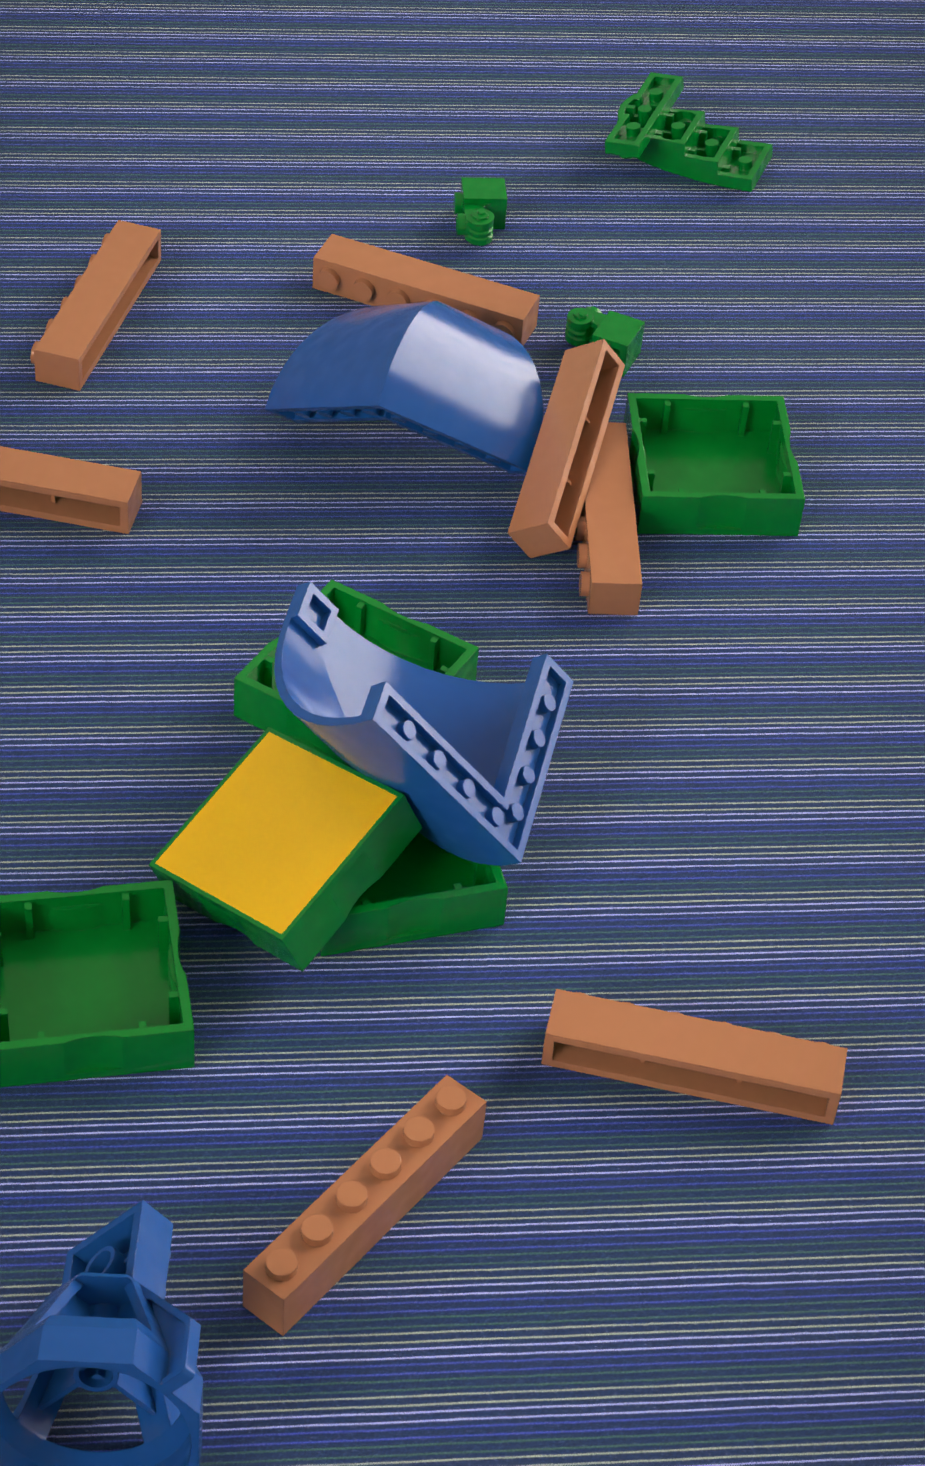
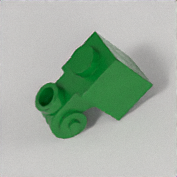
(480, 209)
(619, 331)

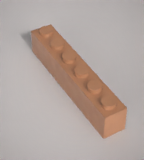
(390, 278)
(96, 305)
(566, 449)
(69, 490)
(609, 532)
(694, 1056)
(363, 1205)

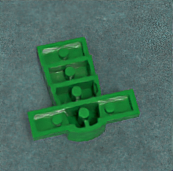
(682, 141)

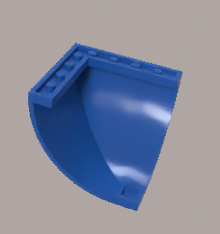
(420, 371)
(454, 746)

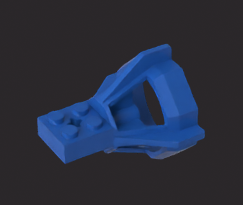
(105, 1333)

